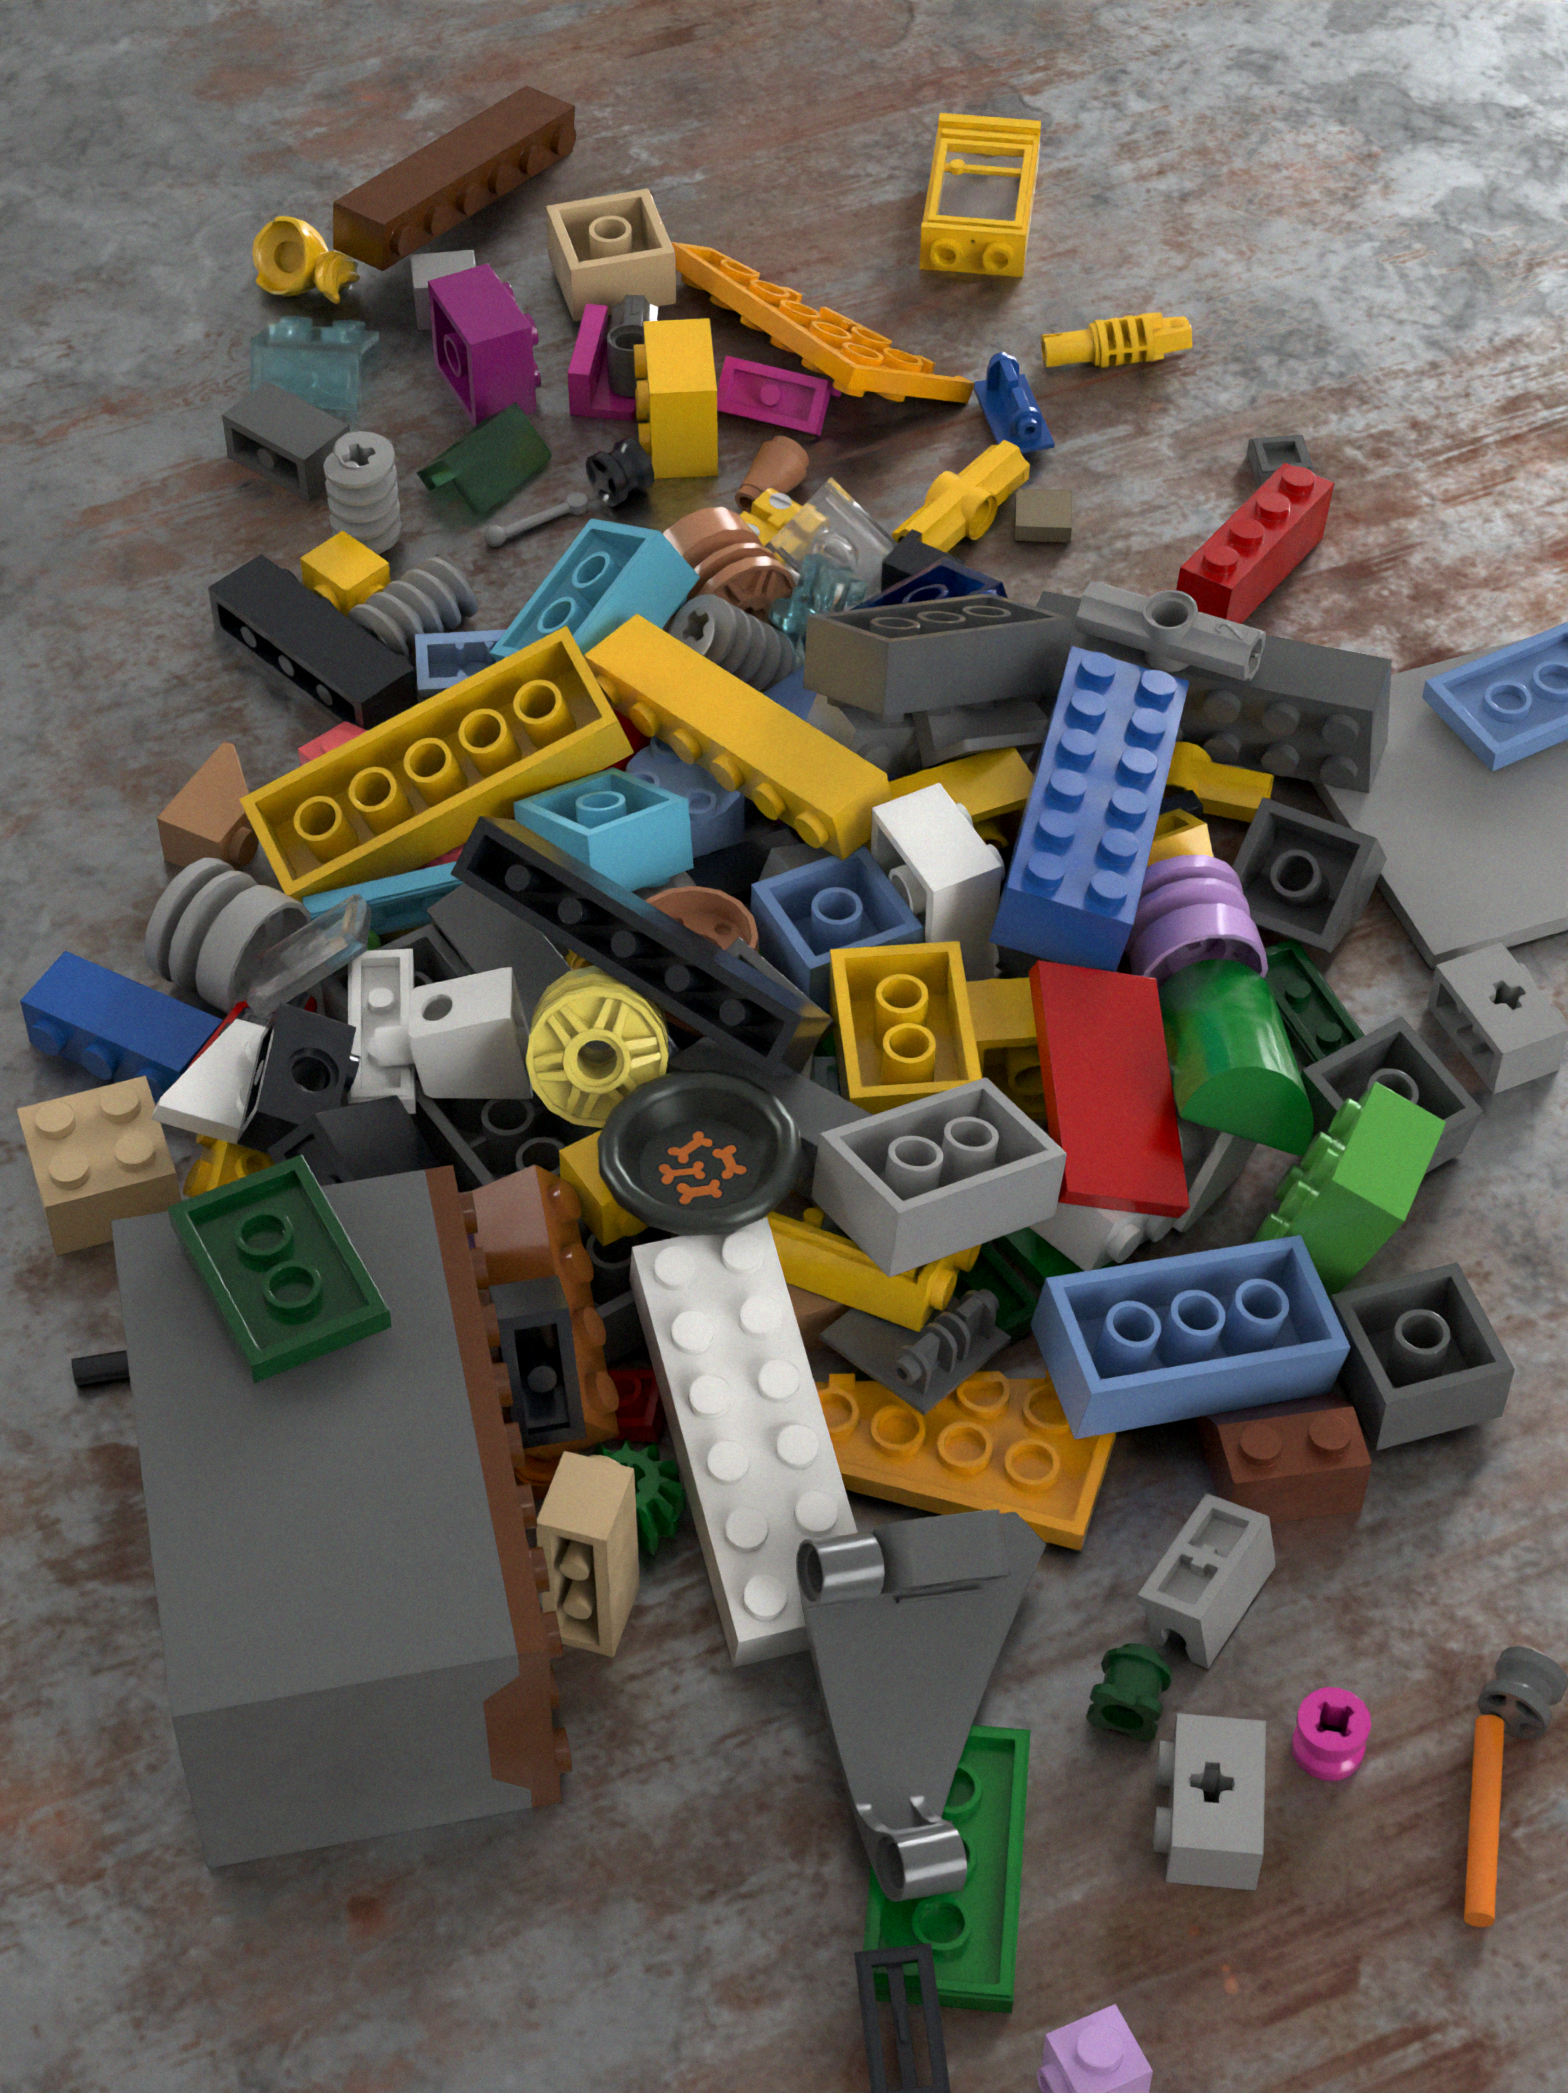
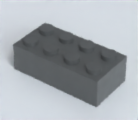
(935, 655)

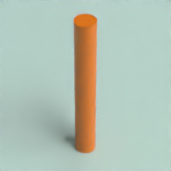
(1484, 1821)

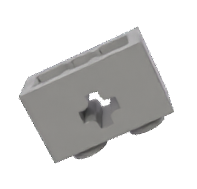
(1498, 1017)
(1219, 1839)

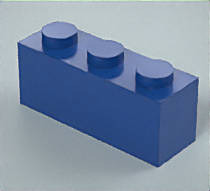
(114, 1024)

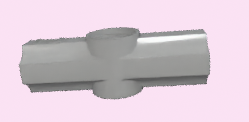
(1170, 631)

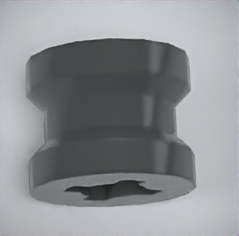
(1523, 1691)

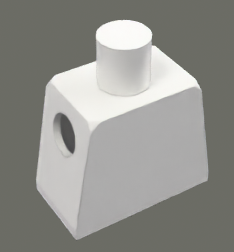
(463, 1038)

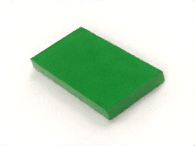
(973, 1928)

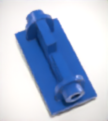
(1012, 406)

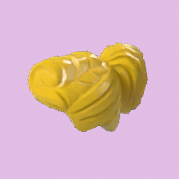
(296, 260)

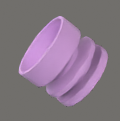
(1189, 914)

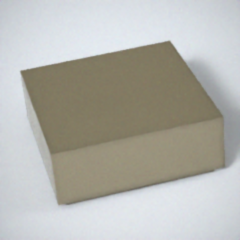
(1043, 515)

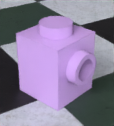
(1094, 2057)

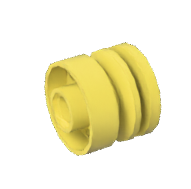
(587, 1082)

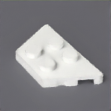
(216, 1086)

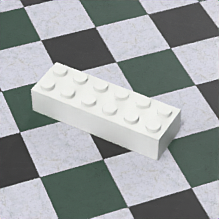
(741, 1425)

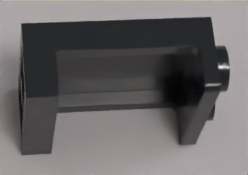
(357, 1143)

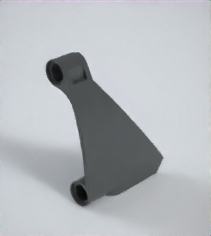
(901, 1659)

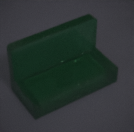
(489, 459)

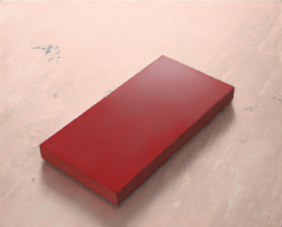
(1108, 1089)

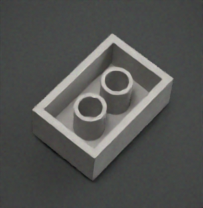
(937, 1176)

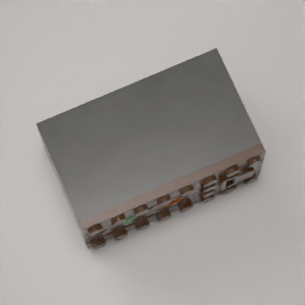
(344, 1546)

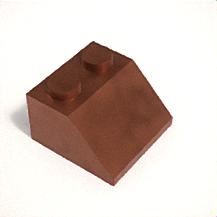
(1288, 1457)

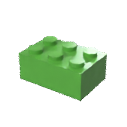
(1355, 1183)

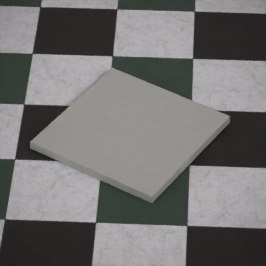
(1464, 846)

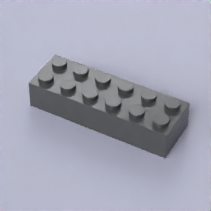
(1301, 716)

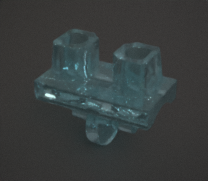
(818, 591)

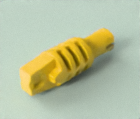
(1118, 341)

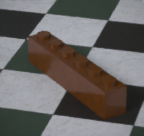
(453, 178)

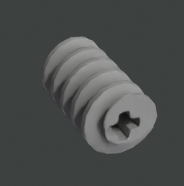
(364, 490)
(417, 604)
(735, 641)

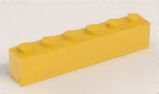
(739, 736)

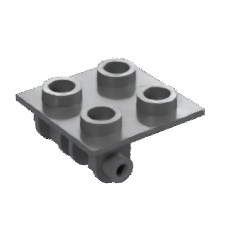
(926, 1363)

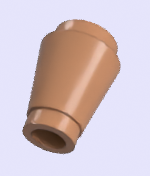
(777, 465)

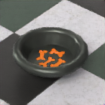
(699, 1152)

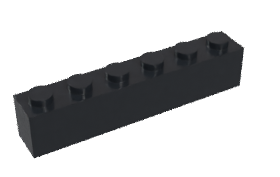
(641, 946)

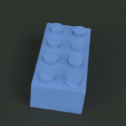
(1188, 1336)

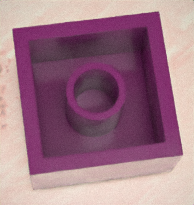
(483, 342)

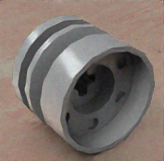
(214, 928)

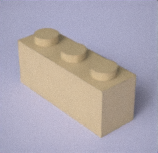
(590, 1550)

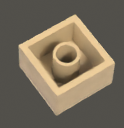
(611, 251)
(98, 1161)

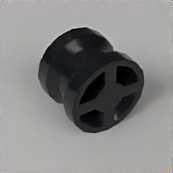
(620, 471)

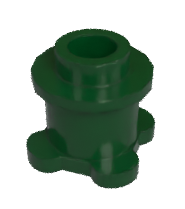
(1130, 1691)

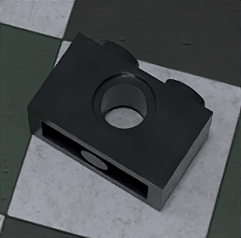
(294, 1052)

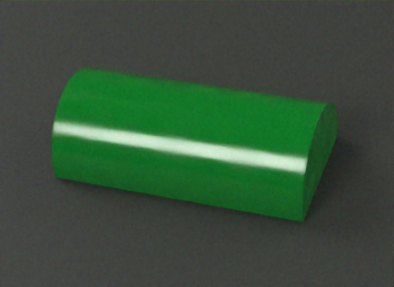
(1233, 1056)

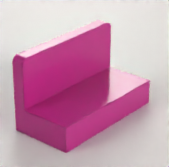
(589, 372)
(774, 395)

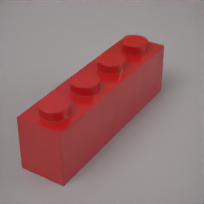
(1258, 544)

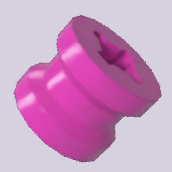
(1325, 1752)

